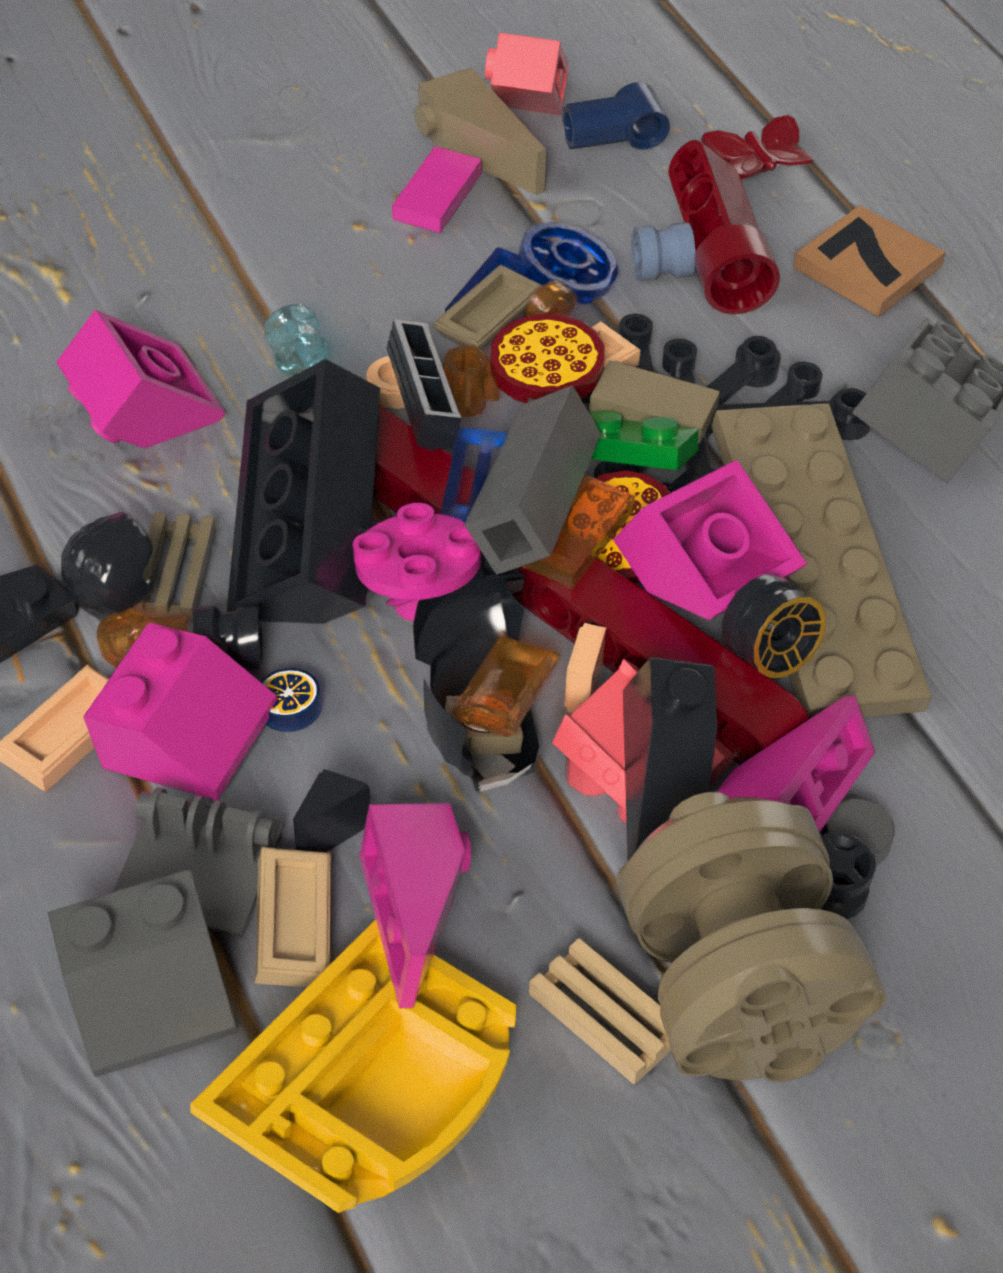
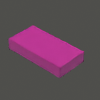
(437, 189)

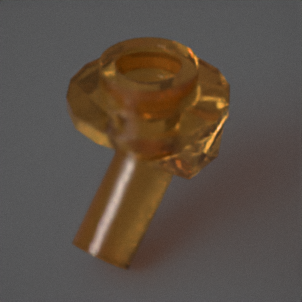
(120, 631)

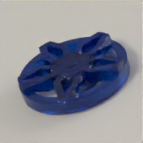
(568, 259)

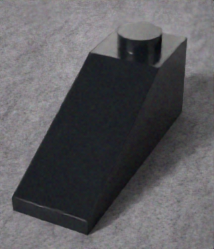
(666, 741)

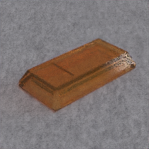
(505, 686)

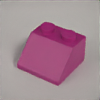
(136, 383)
(707, 542)
(178, 713)

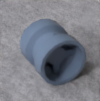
(663, 251)

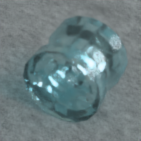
(295, 338)

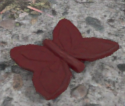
(756, 156)

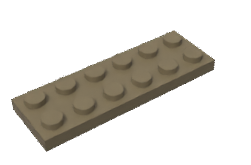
(811, 489)

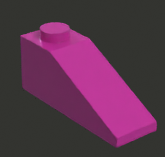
(809, 764)
(412, 876)

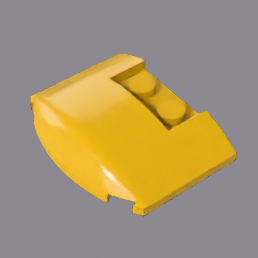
(355, 1089)

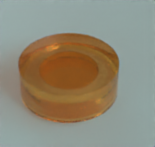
(552, 299)

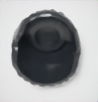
(106, 565)

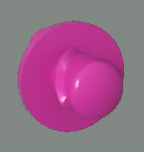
(416, 557)

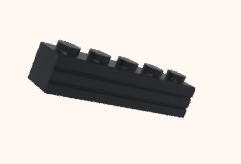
(423, 385)

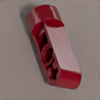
(729, 248)

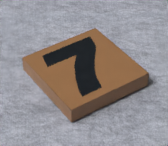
(869, 260)

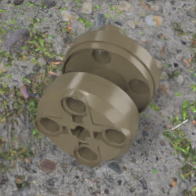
(756, 965)

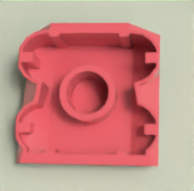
(595, 742)

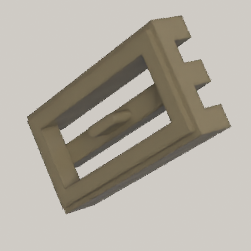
(179, 532)

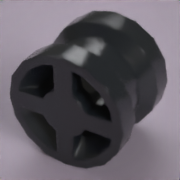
(853, 862)

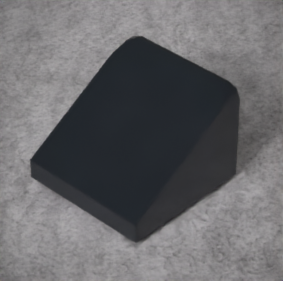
(331, 812)

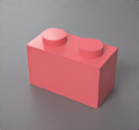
(528, 73)

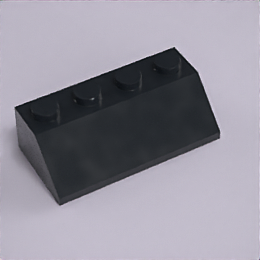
(305, 496)

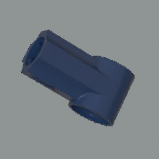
(629, 116)

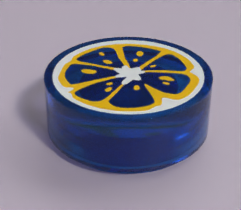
(297, 699)

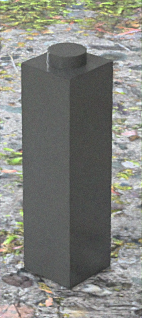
(533, 481)

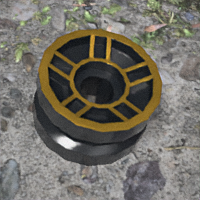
(773, 625)

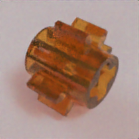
(470, 379)

